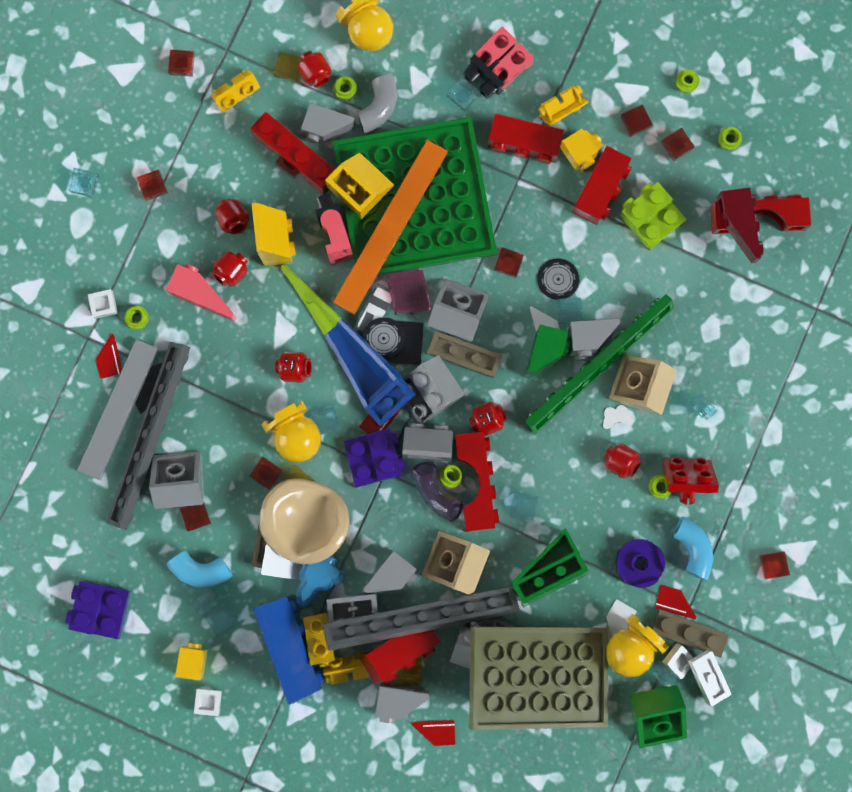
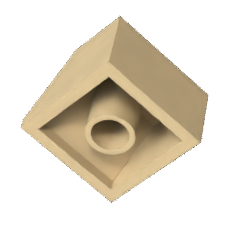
(643, 384)
(455, 563)

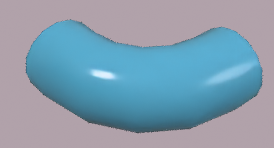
(698, 546)
(199, 574)

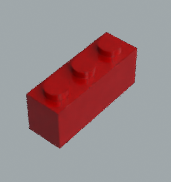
(525, 139)
(602, 185)
(397, 654)

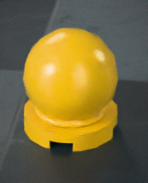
(368, 24)
(294, 434)
(632, 649)

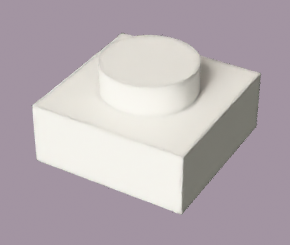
(102, 304)
(677, 661)
(207, 702)

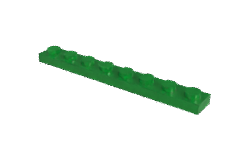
(593, 369)

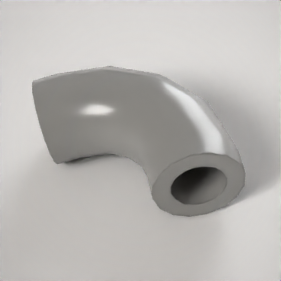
(382, 105)

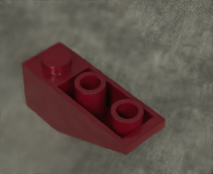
(738, 217)

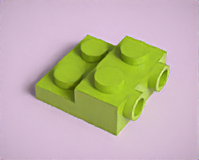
(652, 215)

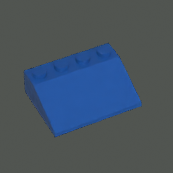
(288, 649)

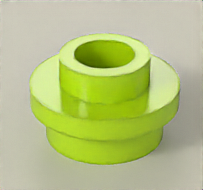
(345, 81)
(685, 87)
(734, 133)
(131, 312)
(455, 473)
(653, 490)

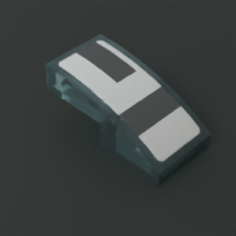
(377, 306)

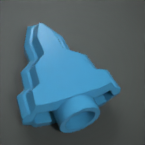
(317, 579)

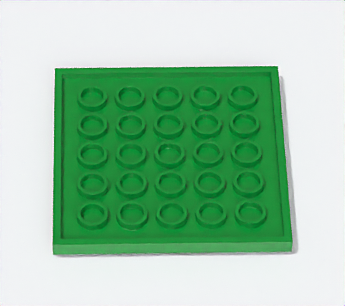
(454, 211)

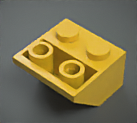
(358, 184)

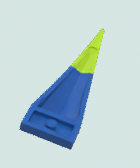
(373, 378)

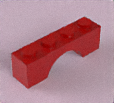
(293, 150)
(789, 213)
(472, 450)

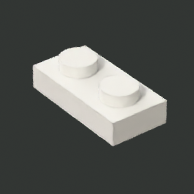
(709, 678)

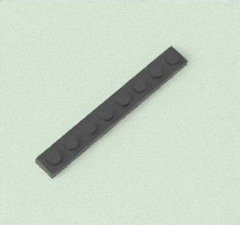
(148, 435)
(420, 618)

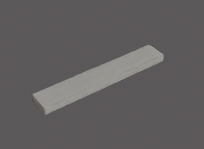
(118, 410)

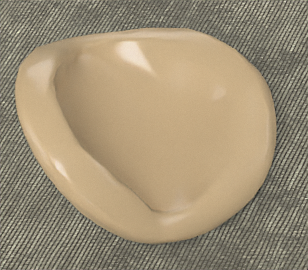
(304, 520)

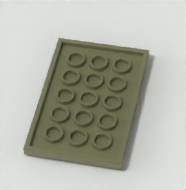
(538, 678)

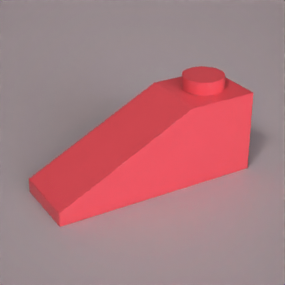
(193, 288)

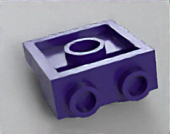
(374, 457)
(97, 609)

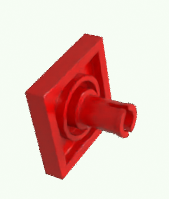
(690, 477)

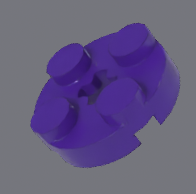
(628, 556)

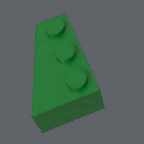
(550, 571)

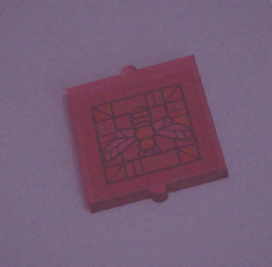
(408, 292)

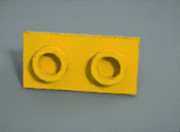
(228, 96)
(553, 111)
(316, 641)
(338, 670)

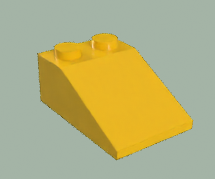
(273, 235)

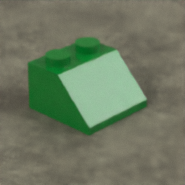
(547, 349)
(659, 716)

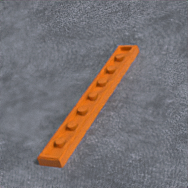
(390, 227)

